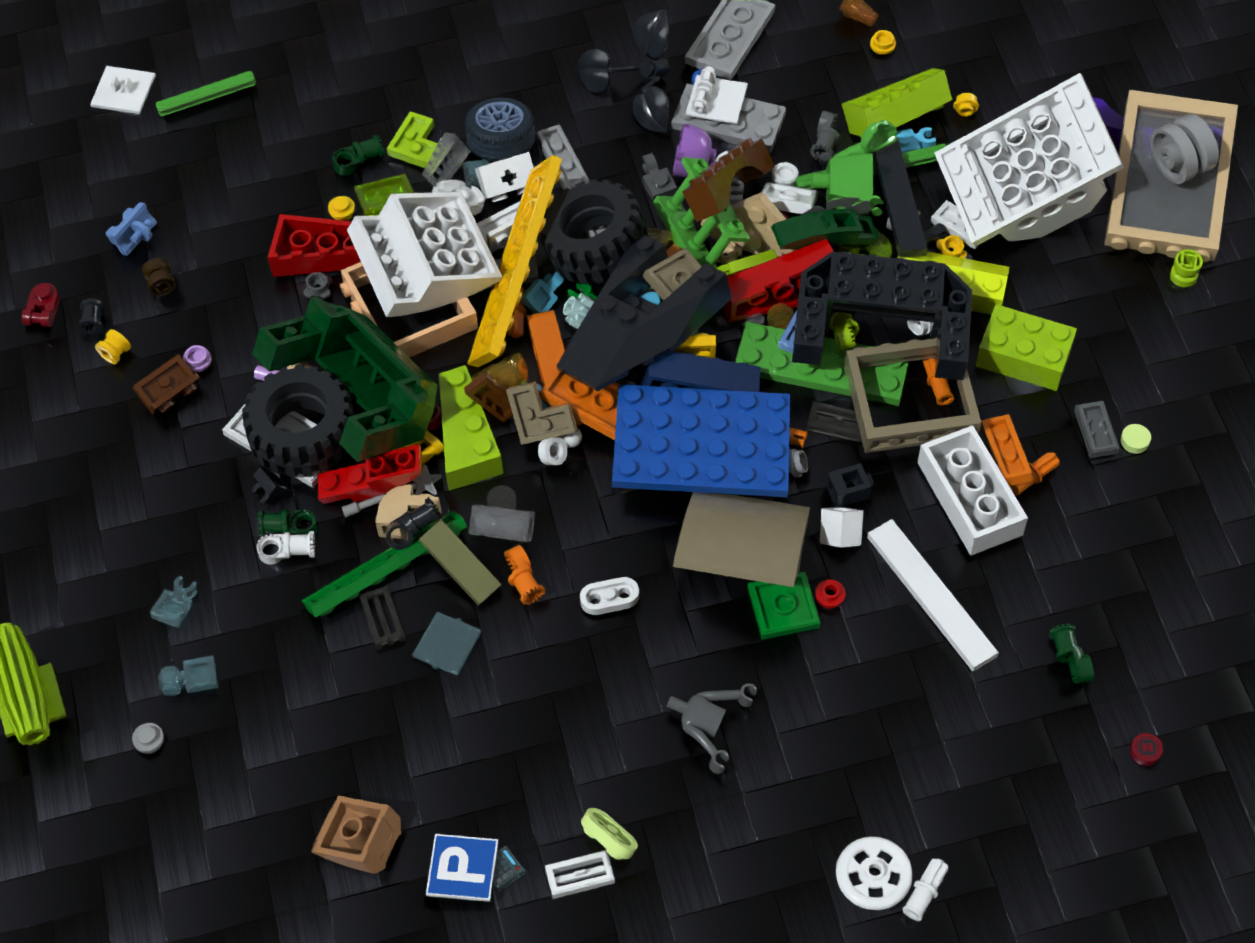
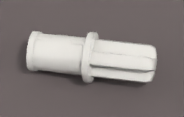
(925, 889)

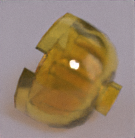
(509, 372)

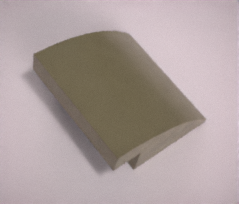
(743, 538)

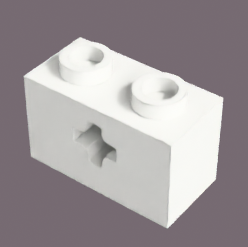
(490, 176)

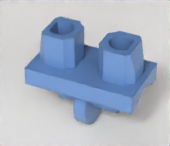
(133, 229)

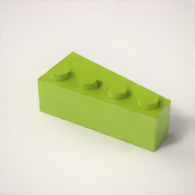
(898, 101)
(467, 437)

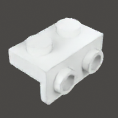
(498, 227)

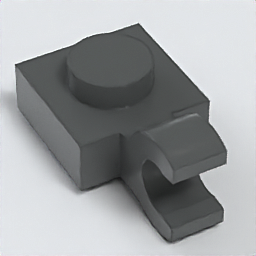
(657, 181)

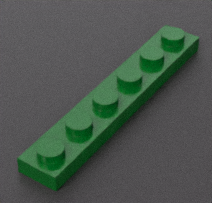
(373, 571)

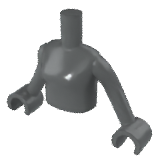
(703, 717)

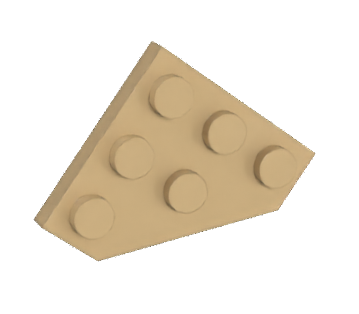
(757, 216)

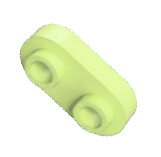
(609, 833)

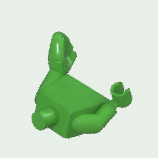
(852, 169)

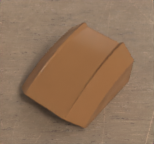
(358, 834)

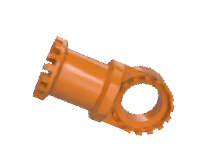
(522, 576)

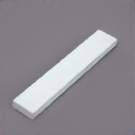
(932, 595)

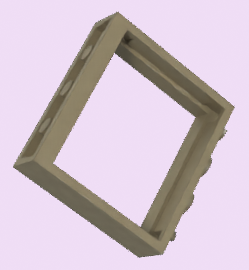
(908, 433)

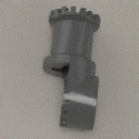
(827, 137)

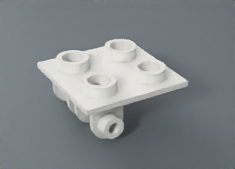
(716, 98)

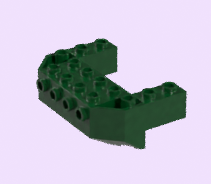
(371, 366)

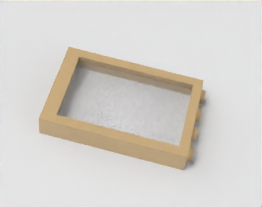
(1148, 208)

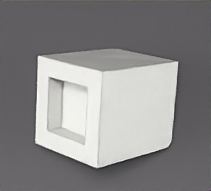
(841, 526)

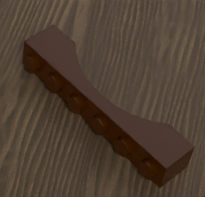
(711, 189)

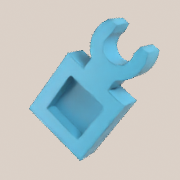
(909, 141)

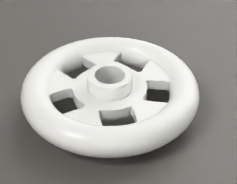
(860, 894)

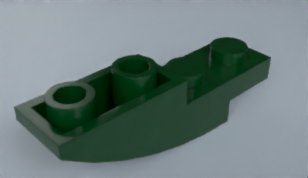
(836, 225)

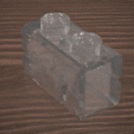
(502, 522)

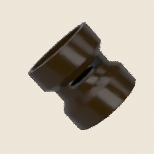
(159, 277)

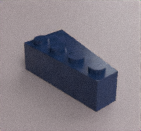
(699, 372)

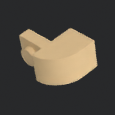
(395, 504)

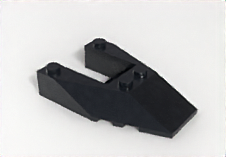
(630, 331)

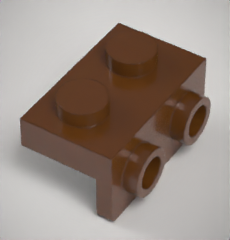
(166, 384)

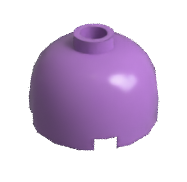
(694, 144)

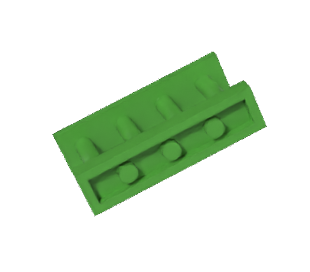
(682, 226)

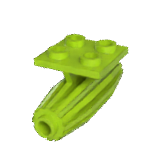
(27, 692)

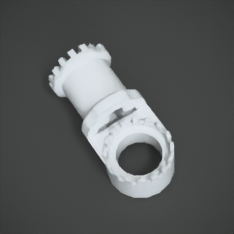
(288, 546)

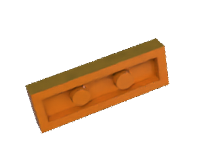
(1006, 449)

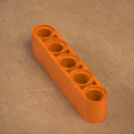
(546, 344)

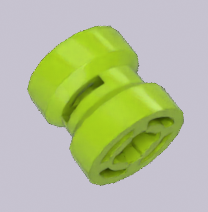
(1186, 268)

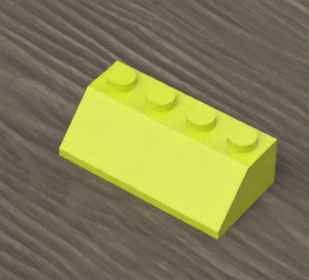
(985, 279)

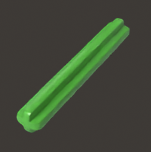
(205, 93)

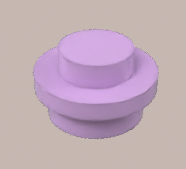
(197, 358)

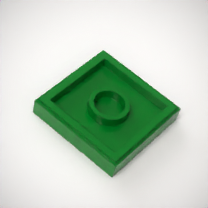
(782, 608)

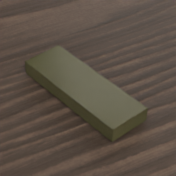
(459, 562)

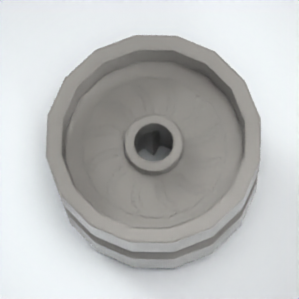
(1184, 148)

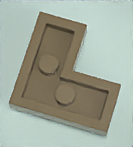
(533, 420)

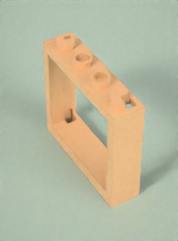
(464, 322)

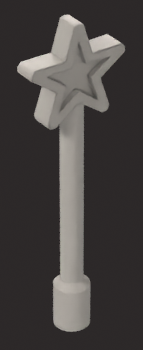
(421, 483)

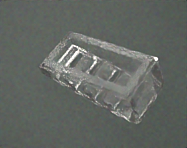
(459, 154)

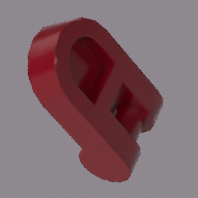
(41, 298)

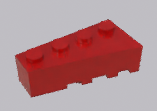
(310, 246)
(771, 282)

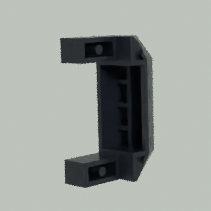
(889, 290)

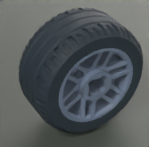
(499, 129)

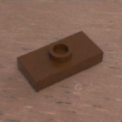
(490, 395)

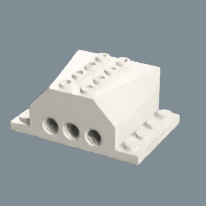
(1032, 166)

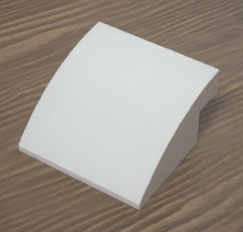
(423, 252)

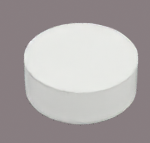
(784, 174)

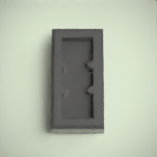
(1096, 429)

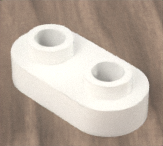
(608, 594)

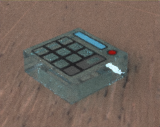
(506, 869)

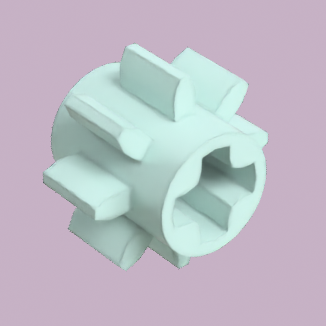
(577, 309)

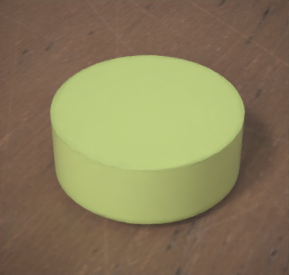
(1135, 438)

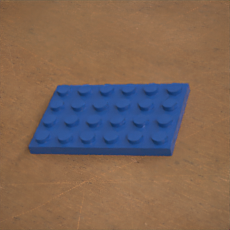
(702, 441)

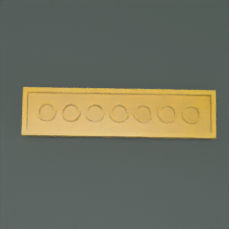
(514, 263)

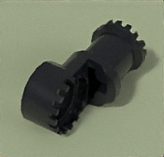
(413, 523)

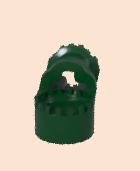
(357, 154)
(285, 522)
(1071, 653)

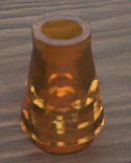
(859, 11)

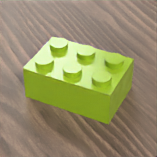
(1025, 347)

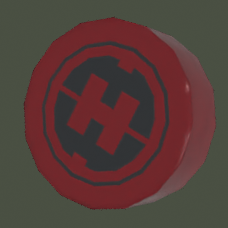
(1146, 749)

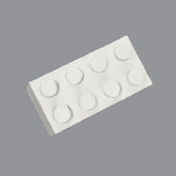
(972, 490)

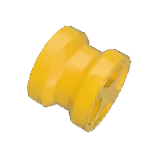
(113, 346)

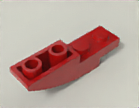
(371, 478)

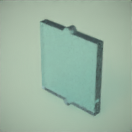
(446, 643)

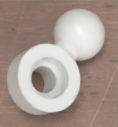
(555, 451)

